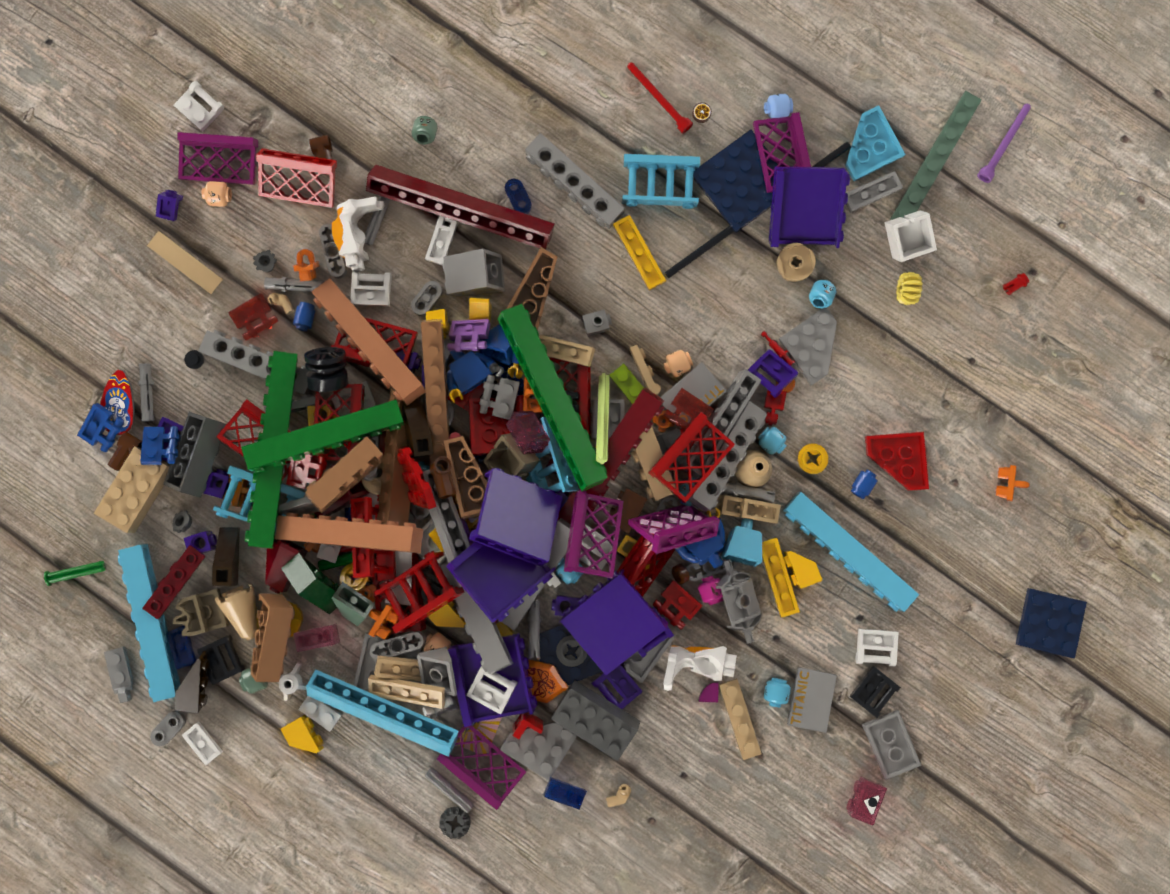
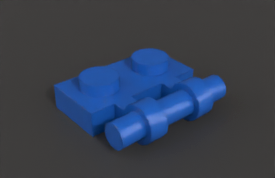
(95, 424)
(153, 443)

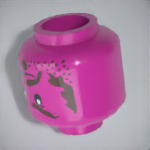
(709, 592)

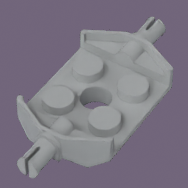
(733, 587)

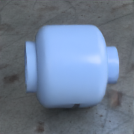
(778, 106)

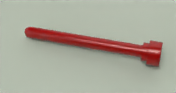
(683, 123)

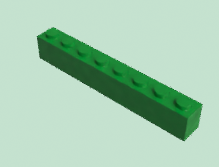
(322, 436)

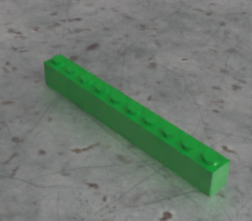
(552, 397)
(275, 422)

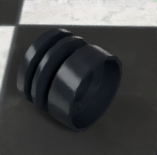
(326, 369)

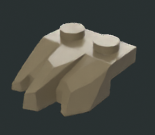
(200, 613)

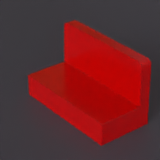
(525, 720)

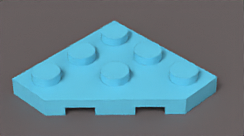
(872, 145)

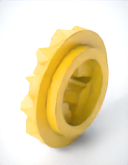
(821, 460)
(344, 577)

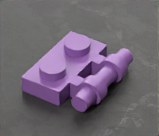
(468, 330)

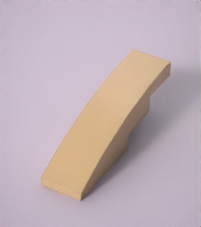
(184, 262)
(747, 509)

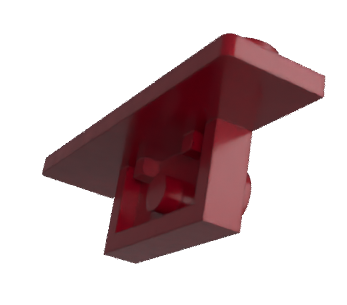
(173, 583)

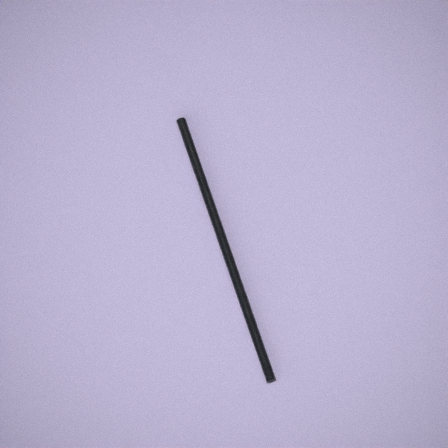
(729, 230)

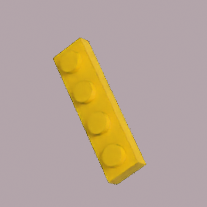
(639, 252)
(779, 578)

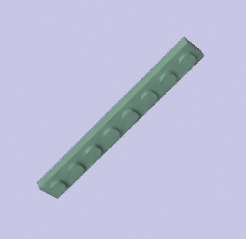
(937, 155)

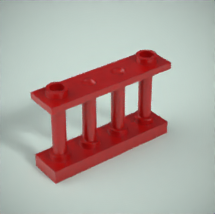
(363, 557)
(434, 601)

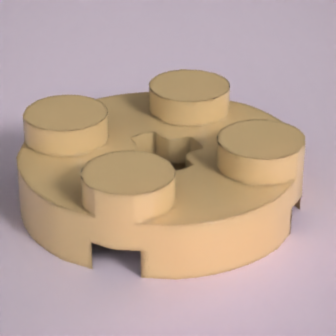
(800, 252)

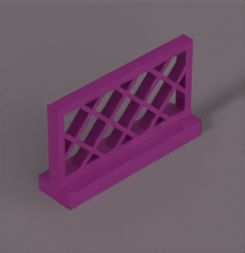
(796, 138)
(217, 141)
(578, 527)
(675, 534)
(474, 782)

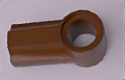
(321, 147)
(125, 446)
(443, 479)

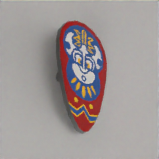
(119, 400)

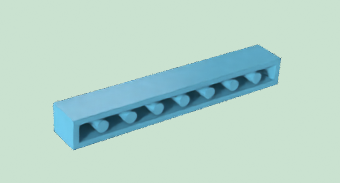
(851, 552)
(150, 632)
(382, 713)

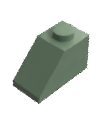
(352, 604)

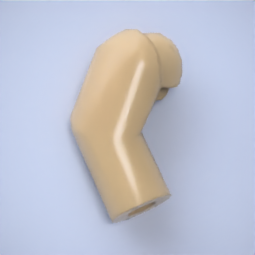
(281, 300)
(621, 797)

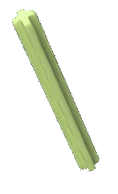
(603, 418)

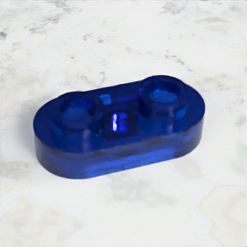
(517, 196)

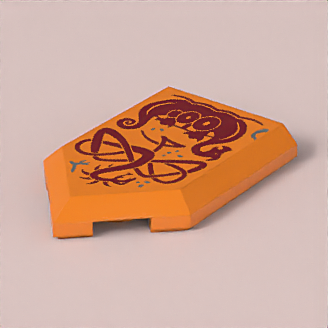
(546, 681)

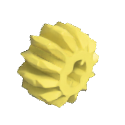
(909, 288)

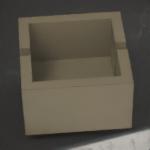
(509, 458)

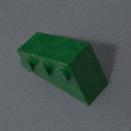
(311, 583)

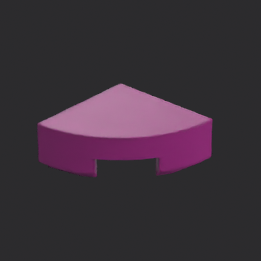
(710, 693)

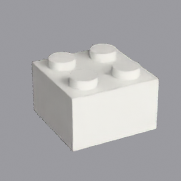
(910, 236)

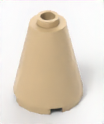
(747, 472)
(240, 610)

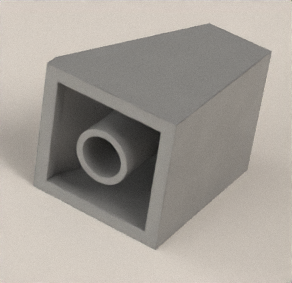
(473, 273)

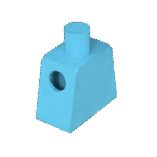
(744, 544)

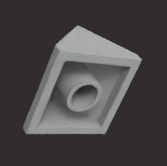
(437, 669)

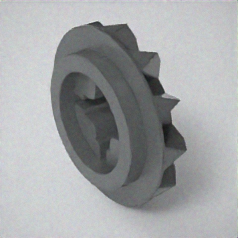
(570, 660)
(449, 815)

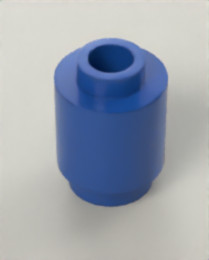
(304, 316)
(864, 484)

